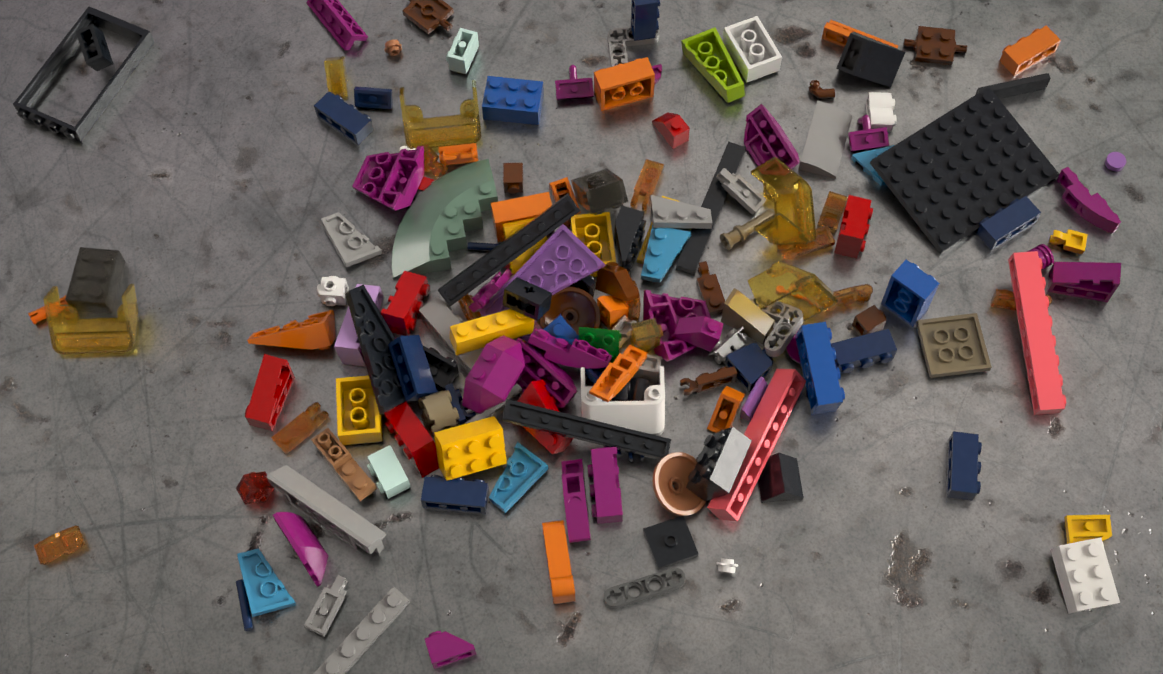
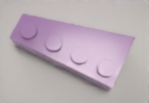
(347, 342)

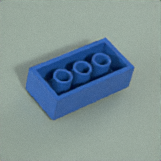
(819, 368)

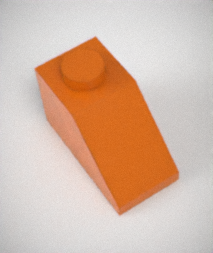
(611, 310)
(726, 409)

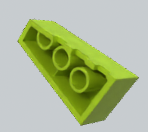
(713, 61)

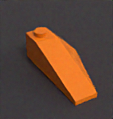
(310, 334)

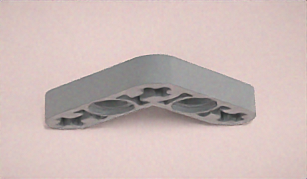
(621, 43)
(783, 322)

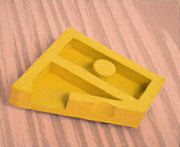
(1087, 527)

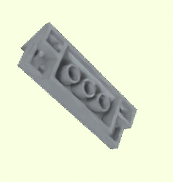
(327, 510)

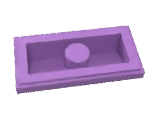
(753, 399)

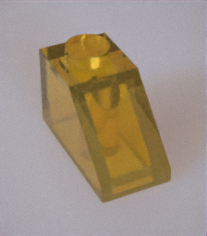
(336, 76)
(646, 334)

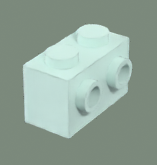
(462, 51)
(388, 472)

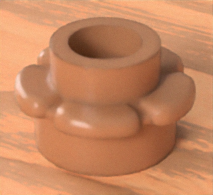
(393, 47)

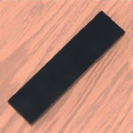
(1019, 86)

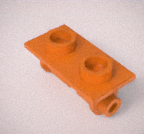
(458, 154)

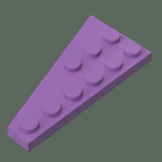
(553, 267)

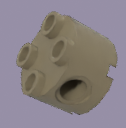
(438, 412)

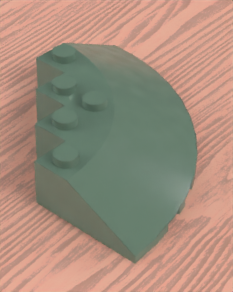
(441, 217)

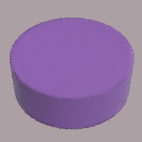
(1115, 161)

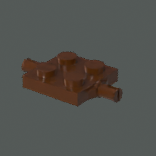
(429, 14)
(935, 45)

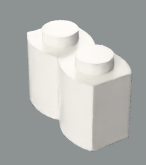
(880, 110)

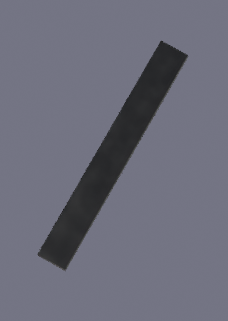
(713, 200)
(508, 250)
(585, 429)

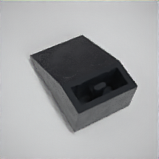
(870, 59)
(628, 233)

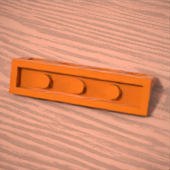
(839, 34)

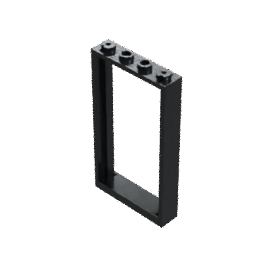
(60, 54)

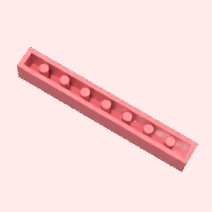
(1036, 333)
(764, 432)

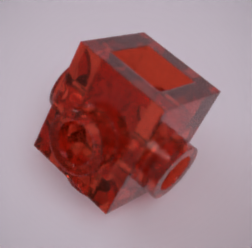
(254, 488)

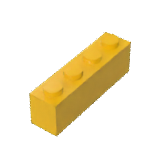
(480, 331)

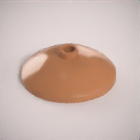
(675, 470)

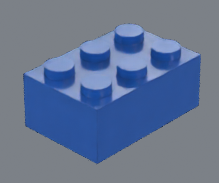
(513, 100)
(909, 292)

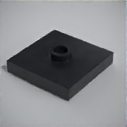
(670, 542)

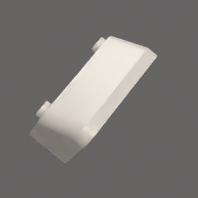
(642, 416)

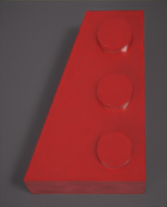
(854, 227)
(406, 303)
(269, 392)
(537, 395)
(413, 437)

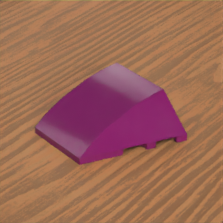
(391, 177)
(667, 313)
(304, 543)

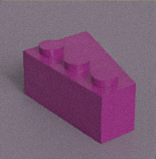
(1085, 279)
(605, 485)

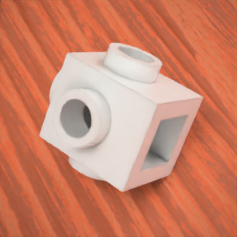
(332, 290)

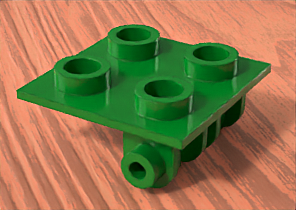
(602, 339)

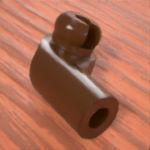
(821, 93)

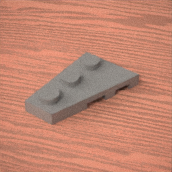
(676, 214)
(347, 241)

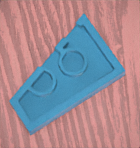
(661, 251)
(519, 475)
(262, 585)

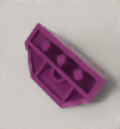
(766, 139)
(536, 368)
(493, 374)

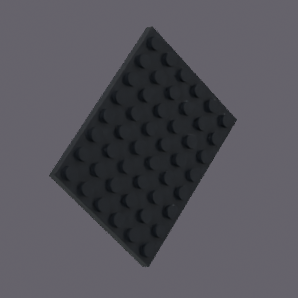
(963, 169)

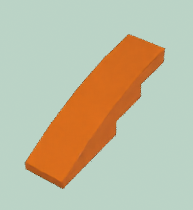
(618, 373)

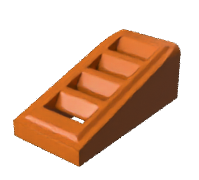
(560, 184)

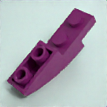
(1091, 208)
(576, 355)
(575, 500)

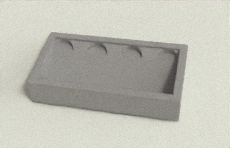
(825, 140)

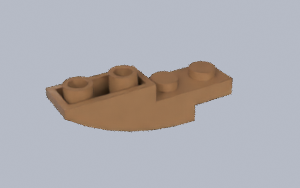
(343, 464)

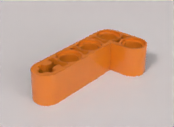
(558, 562)

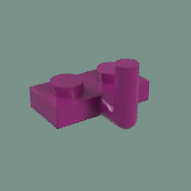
(573, 87)
(868, 137)

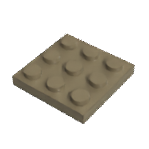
(953, 345)

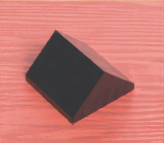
(780, 479)

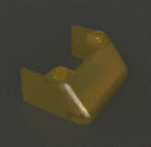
(444, 129)
(793, 205)
(792, 287)
(91, 335)

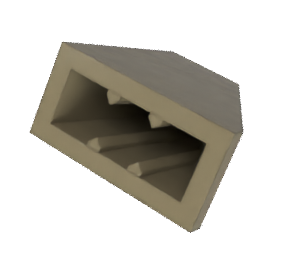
(742, 312)

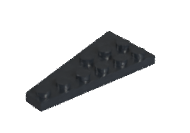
(374, 339)

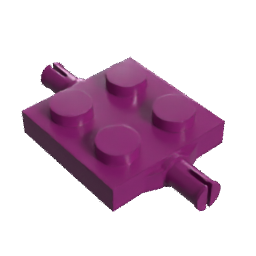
(489, 289)

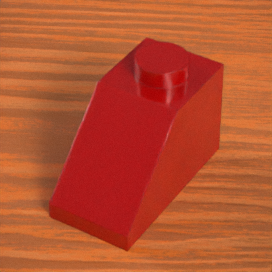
(672, 128)

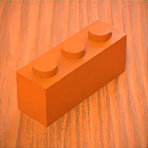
(1029, 50)

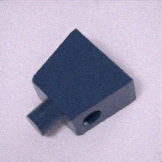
(750, 364)

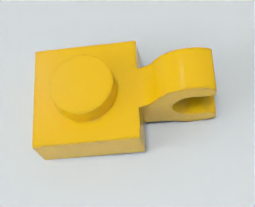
(1072, 240)

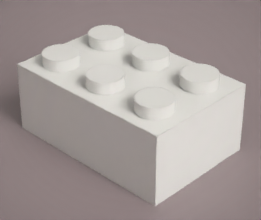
(752, 49)
(1085, 575)

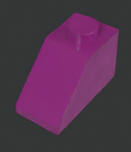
(699, 331)
(447, 648)

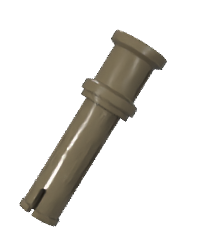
(741, 232)

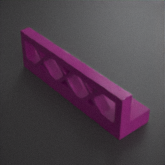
(338, 22)

